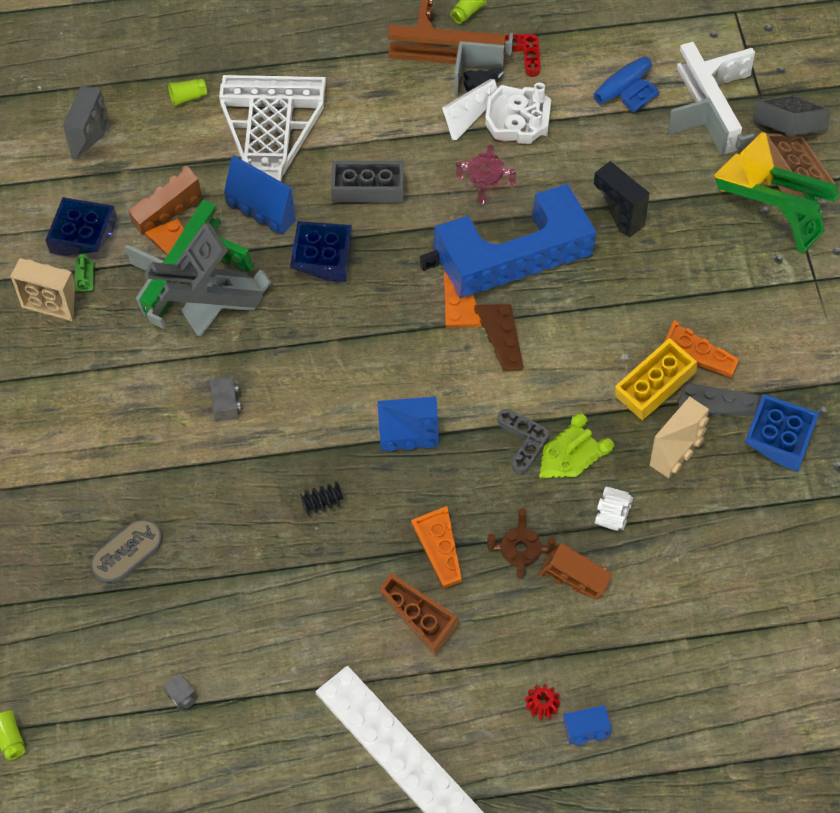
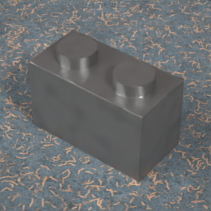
(224, 398)

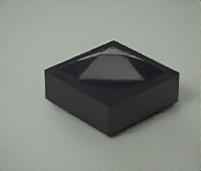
(429, 260)

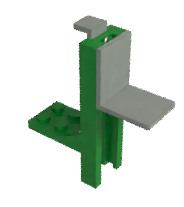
(148, 298)

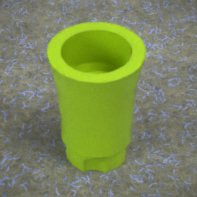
(465, 9)
(186, 91)
(10, 738)

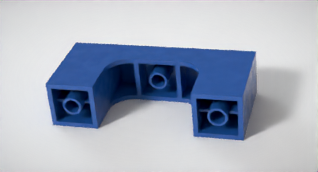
(480, 265)

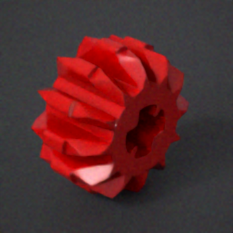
(535, 697)

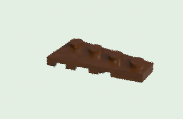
(502, 333)

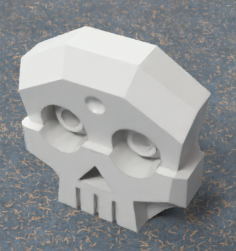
(530, 115)

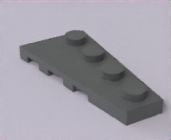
(720, 400)

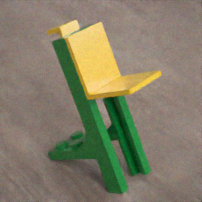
(755, 167)

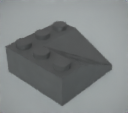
(791, 115)
(86, 120)

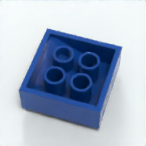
(408, 423)
(781, 431)

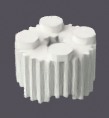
(613, 509)

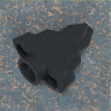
(478, 77)

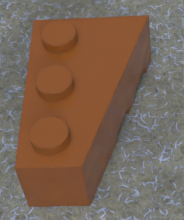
(576, 571)

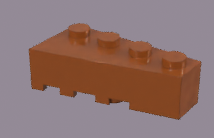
(166, 202)
(422, 615)

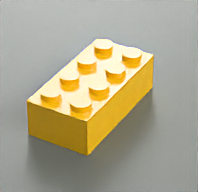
(655, 379)

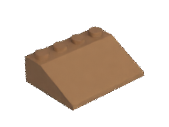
(796, 156)

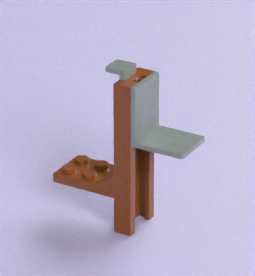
(474, 49)

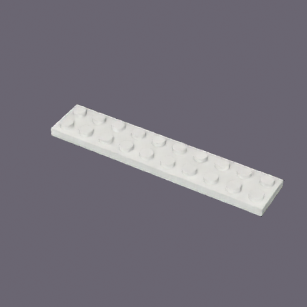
(393, 746)

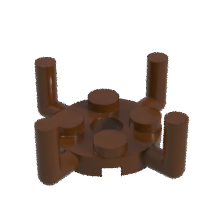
(523, 536)

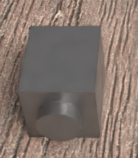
(180, 692)

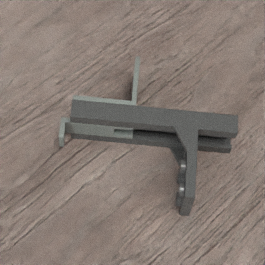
(210, 287)

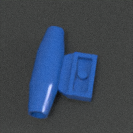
(629, 85)

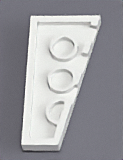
(467, 108)

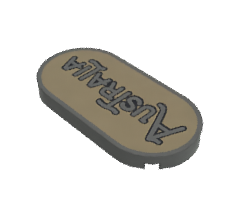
(126, 551)

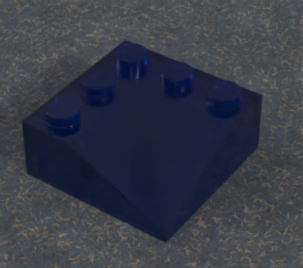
(80, 227)
(322, 250)

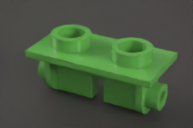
(84, 273)

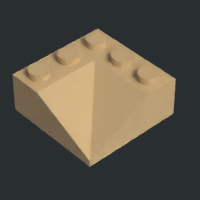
(44, 288)
(679, 437)

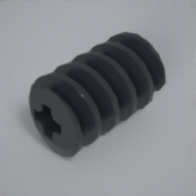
(321, 498)

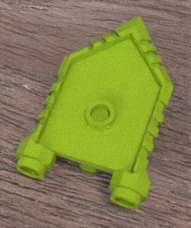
(572, 450)

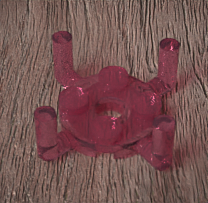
(483, 177)

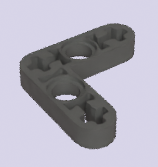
(530, 439)

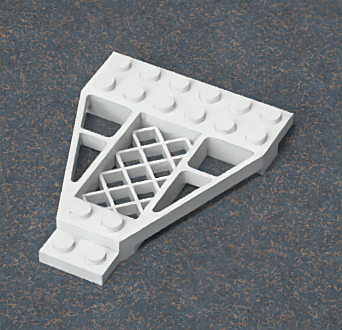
(271, 93)

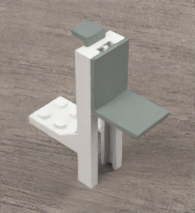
(710, 104)

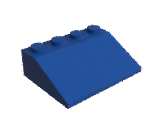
(259, 196)

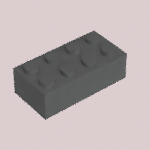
(367, 181)

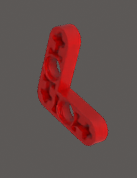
(523, 45)

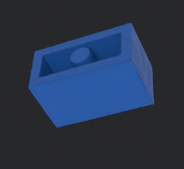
(587, 725)

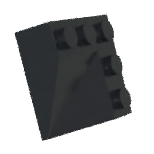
(624, 198)

